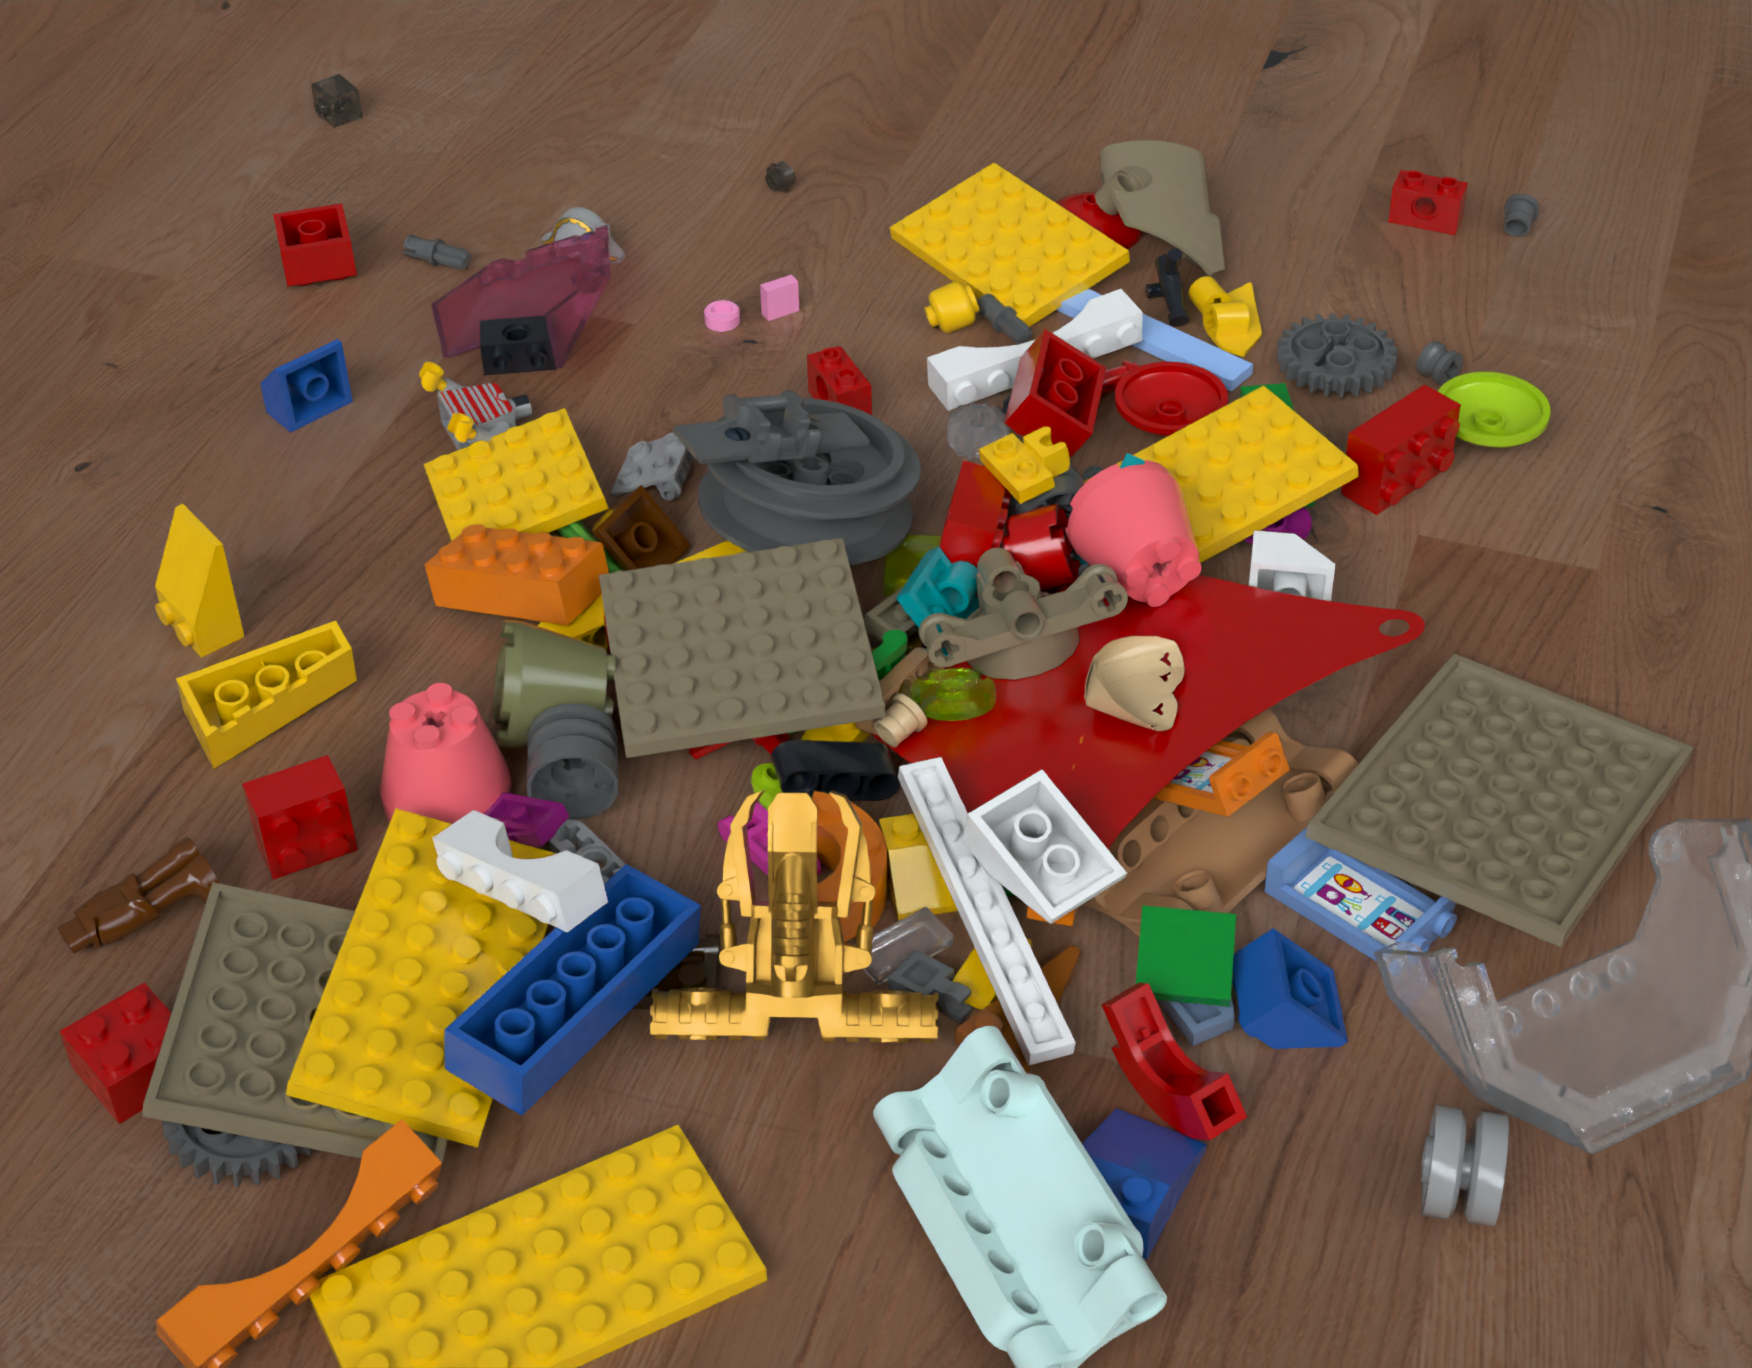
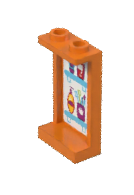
(1227, 776)

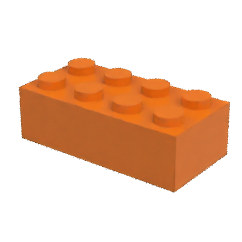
(517, 574)

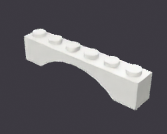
(976, 373)

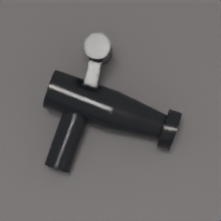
(1170, 287)

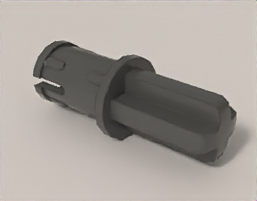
(436, 252)
(1004, 319)

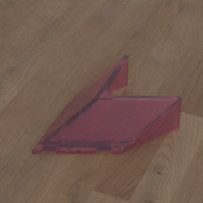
(552, 281)

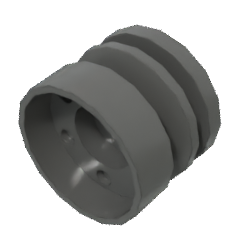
(573, 759)

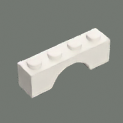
(551, 888)

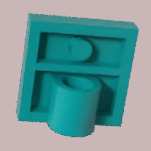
(940, 588)

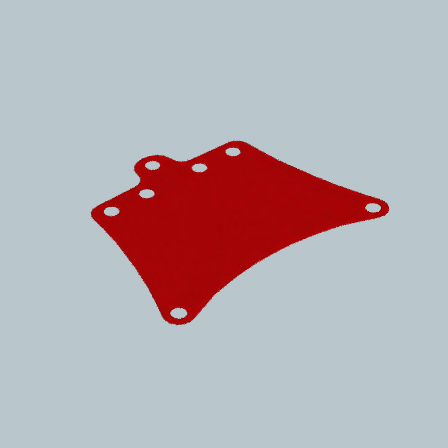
(1239, 658)

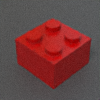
(315, 245)
(300, 816)
(118, 1049)

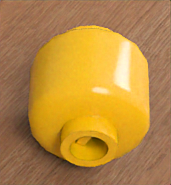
(951, 307)

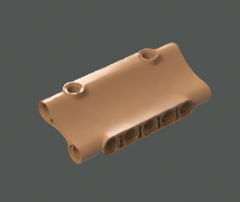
(1212, 860)

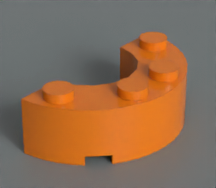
(831, 850)

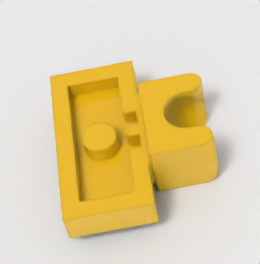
(1026, 467)

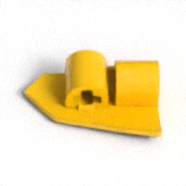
(1227, 317)

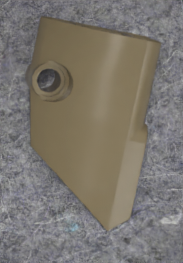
(1163, 193)

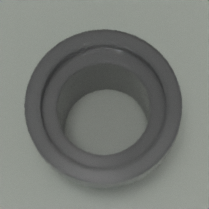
(1519, 213)

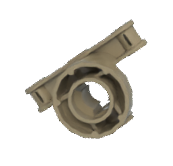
(1017, 626)

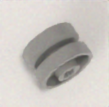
(1470, 1165)

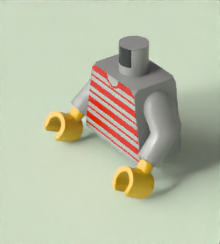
(472, 411)

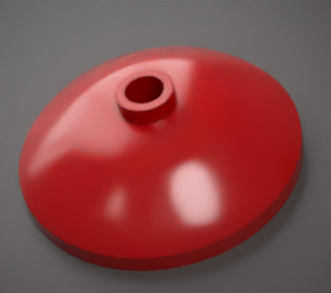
(1085, 207)
(1168, 396)

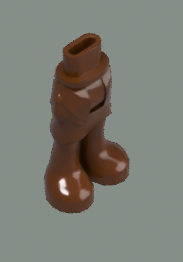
(125, 906)

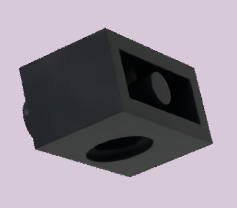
(515, 345)

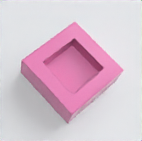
(779, 297)

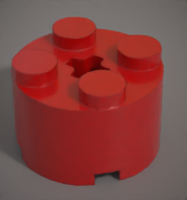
(1041, 546)

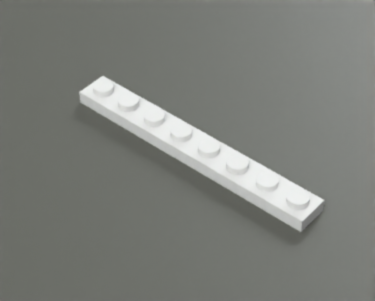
(987, 915)

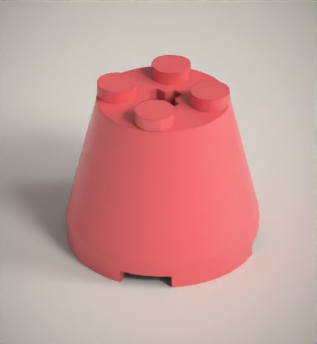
(1138, 528)
(441, 757)

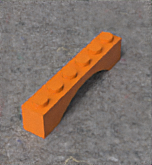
(220, 1317)

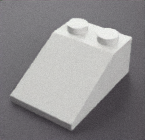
(1041, 848)

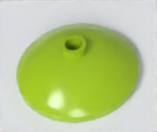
(1497, 409)

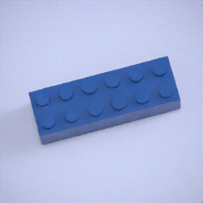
(571, 991)

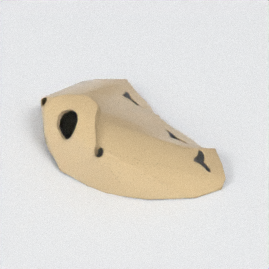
(1130, 682)

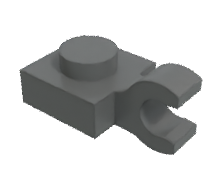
(931, 976)

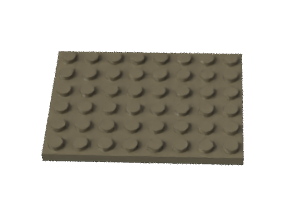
(1502, 798)

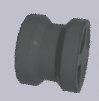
(1439, 362)

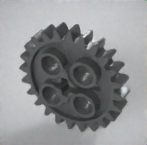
(1336, 355)
(228, 1153)

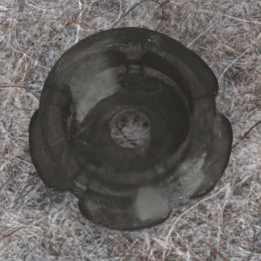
(780, 177)

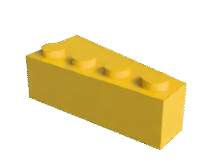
(264, 689)

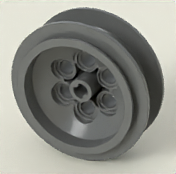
(820, 497)

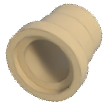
(900, 721)

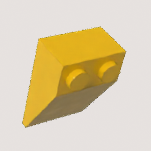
(197, 587)

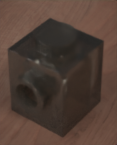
(336, 100)

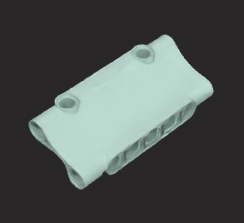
(1017, 1208)

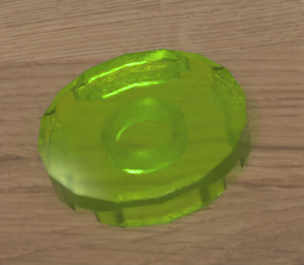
(954, 694)

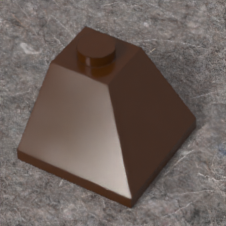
(639, 532)

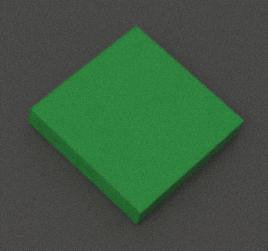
(1187, 955)

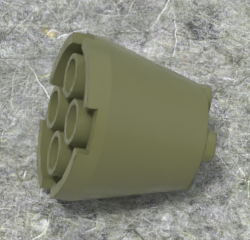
(544, 671)

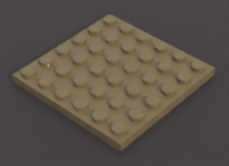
(739, 648)
(244, 1020)

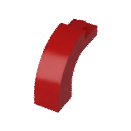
(1168, 1081)

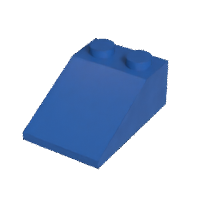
(1144, 1169)

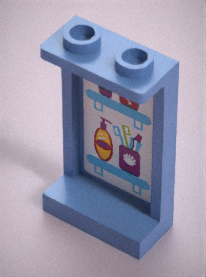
(1354, 899)

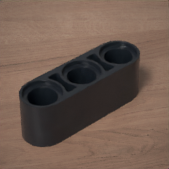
(848, 768)

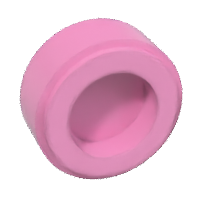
(722, 316)

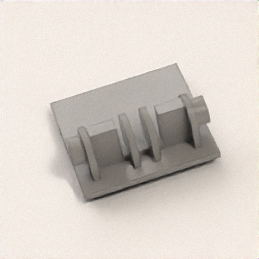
(656, 463)

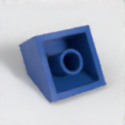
(308, 387)
(1287, 995)

